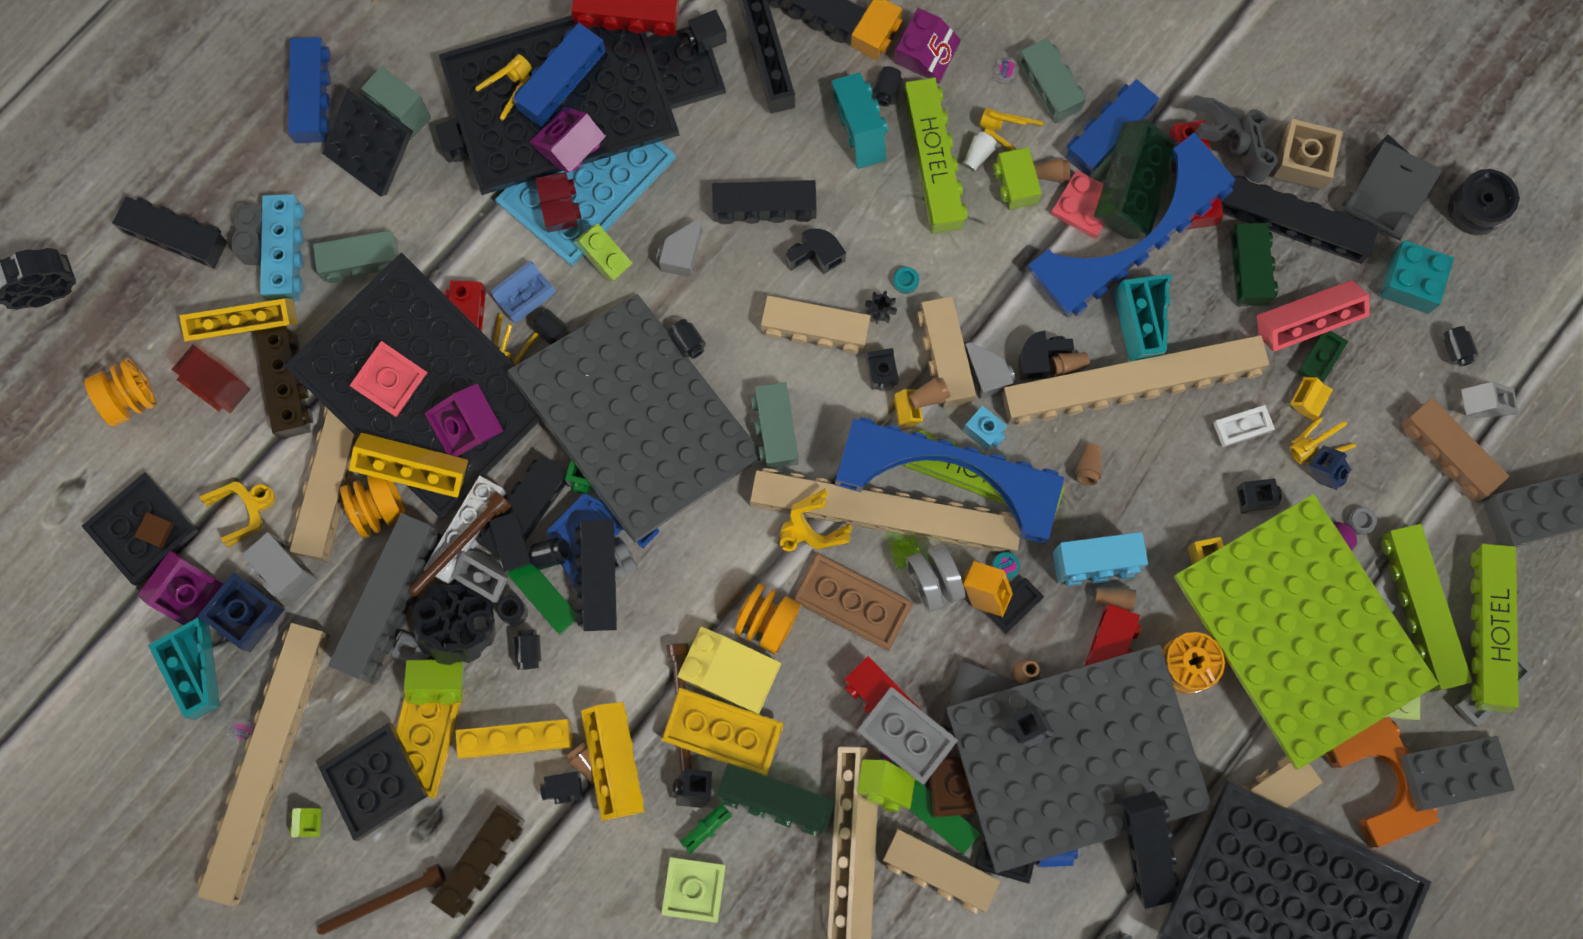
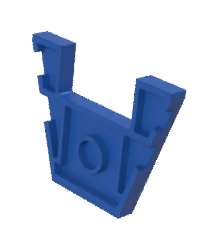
(586, 509)

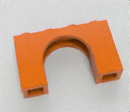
(1400, 817)

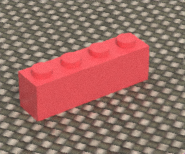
(1313, 315)

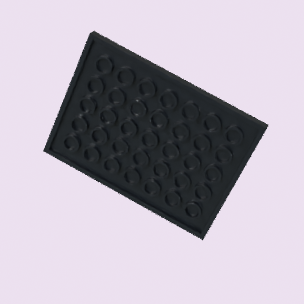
(618, 93)
(434, 334)
(1287, 878)

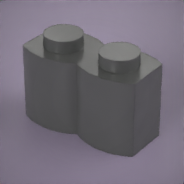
(248, 236)

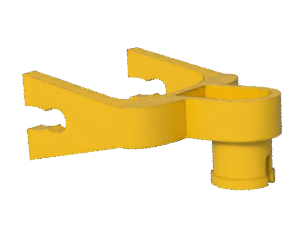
(253, 503)
(799, 530)

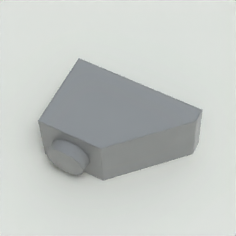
(681, 250)
(988, 371)
(1489, 400)
(480, 574)

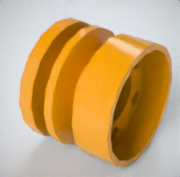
(115, 395)
(370, 505)
(767, 618)
(1196, 677)

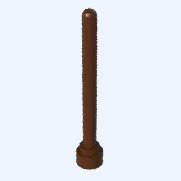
(496, 505)
(677, 655)
(433, 877)

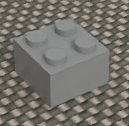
(280, 569)

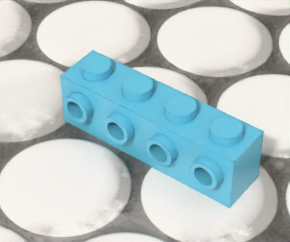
(281, 247)

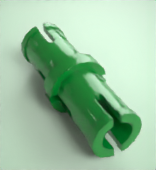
(705, 828)

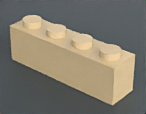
(815, 324)
(946, 350)
(1284, 783)
(940, 870)

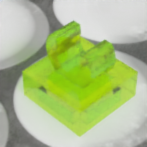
(901, 549)

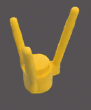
(516, 70)
(994, 120)
(506, 337)
(1305, 449)

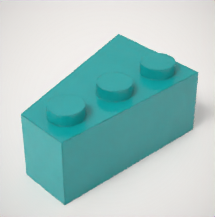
(861, 118)
(1143, 315)
(189, 668)

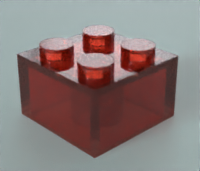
(210, 380)

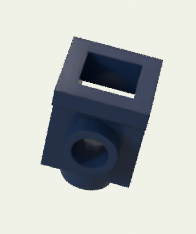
(1336, 473)

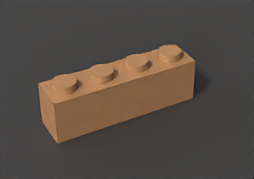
(1454, 450)

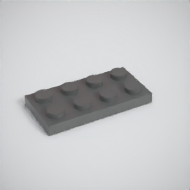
(1457, 773)

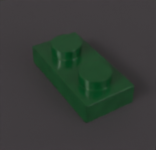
(1323, 356)

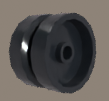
(1483, 202)

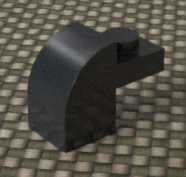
(818, 245)
(1035, 354)

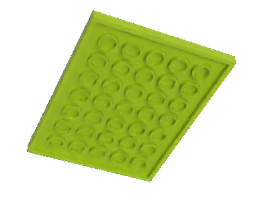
(1305, 631)

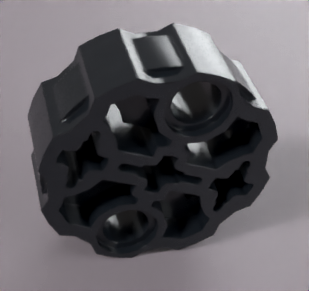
(35, 278)
(435, 634)

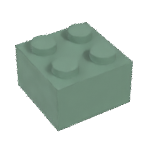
(397, 99)

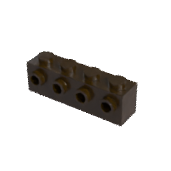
(283, 391)
(478, 861)

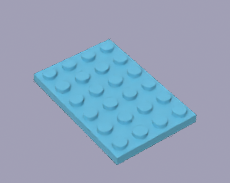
(603, 194)

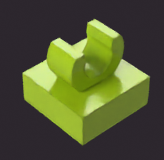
(305, 822)

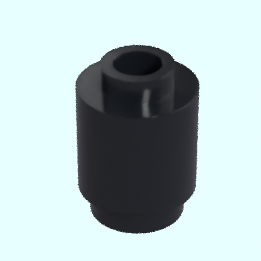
(887, 86)
(549, 326)
(687, 339)
(1460, 346)
(549, 553)
(506, 605)
(527, 650)

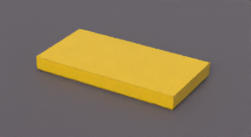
(722, 732)
(427, 737)

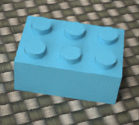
(1100, 559)

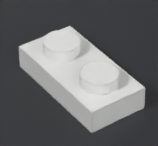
(1244, 426)

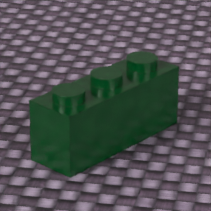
(1253, 264)

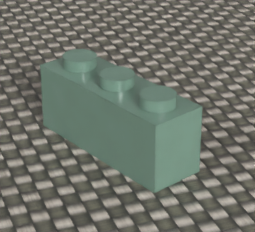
(1051, 80)
(355, 256)
(775, 425)

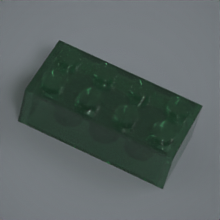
(1136, 179)
(775, 798)

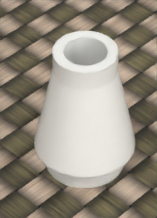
(979, 150)

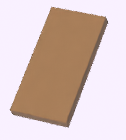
(853, 602)

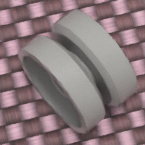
(935, 577)

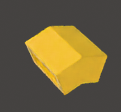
(1311, 397)
(906, 414)

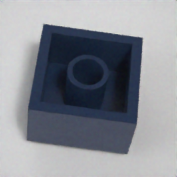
(241, 612)

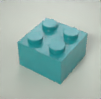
(1416, 277)

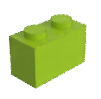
(1018, 178)
(603, 252)
(433, 682)
(885, 785)

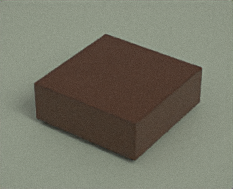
(154, 530)

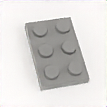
(907, 736)

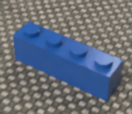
(559, 74)
(308, 90)
(1101, 135)

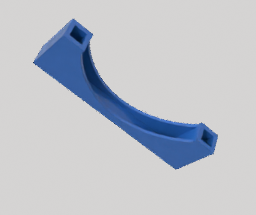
(1076, 281)
(1027, 491)

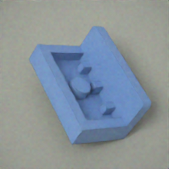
(522, 292)

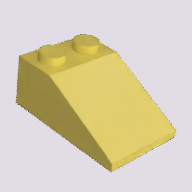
(729, 670)

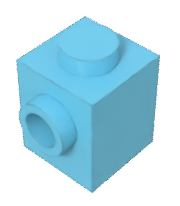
(985, 429)

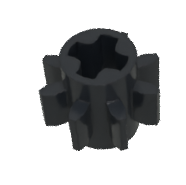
(887, 310)

